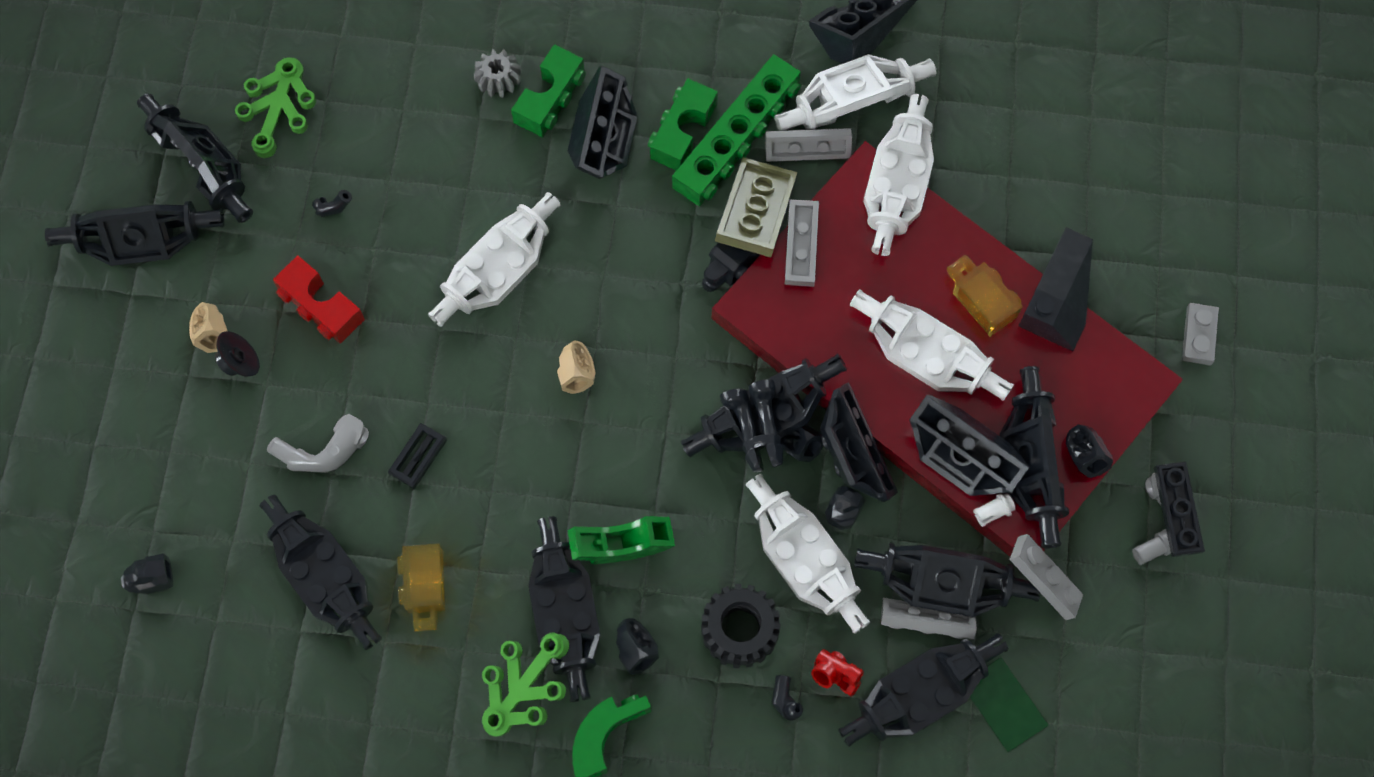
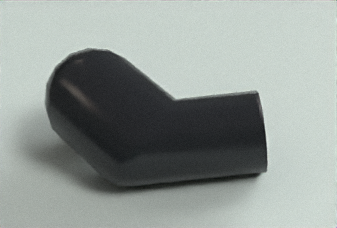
(336, 206)
(783, 701)

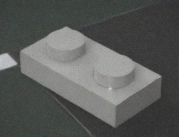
(1200, 334)

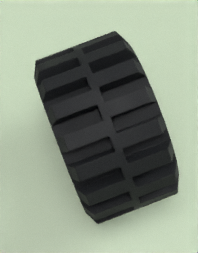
(740, 600)

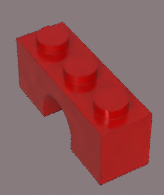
(335, 317)

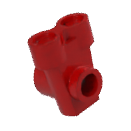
(833, 668)

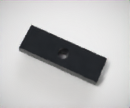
(1181, 528)

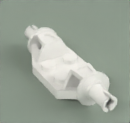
(852, 88)
(900, 175)
(496, 261)
(929, 348)
(806, 554)

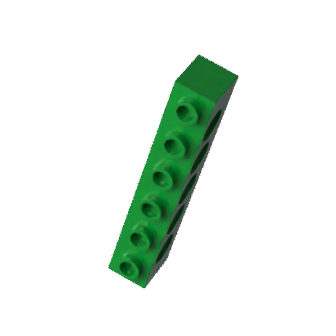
(774, 75)

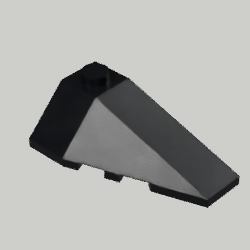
(858, 27)
(1061, 296)

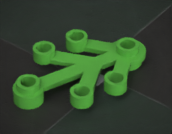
(276, 102)
(520, 687)

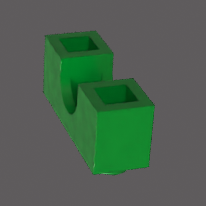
(691, 105)
(540, 110)

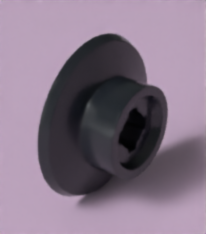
(236, 355)

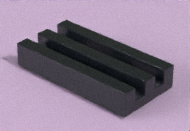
(427, 461)

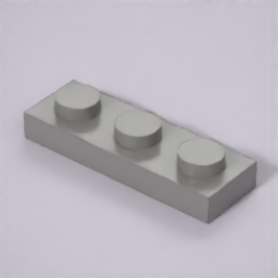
(808, 144)
(801, 243)
(1046, 577)
(900, 615)

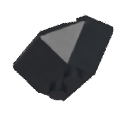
(603, 125)
(854, 447)
(965, 449)

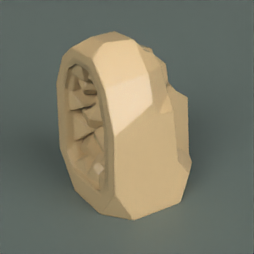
(206, 326)
(576, 368)

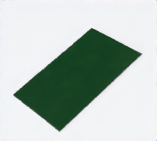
(1007, 706)

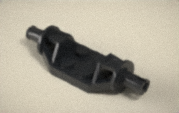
(203, 153)
(135, 232)
(787, 407)
(1036, 446)
(320, 572)
(946, 578)
(564, 605)
(923, 690)

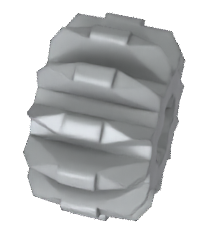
(507, 70)

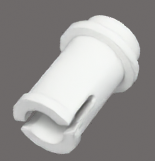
(994, 509)

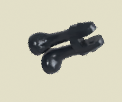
(739, 402)

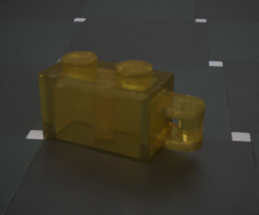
(984, 295)
(422, 583)

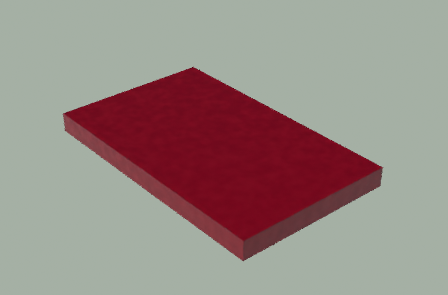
(1098, 385)

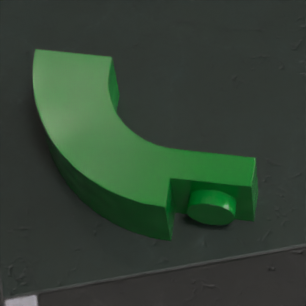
(621, 542)
(597, 727)

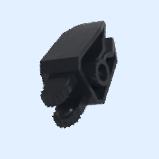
(726, 266)

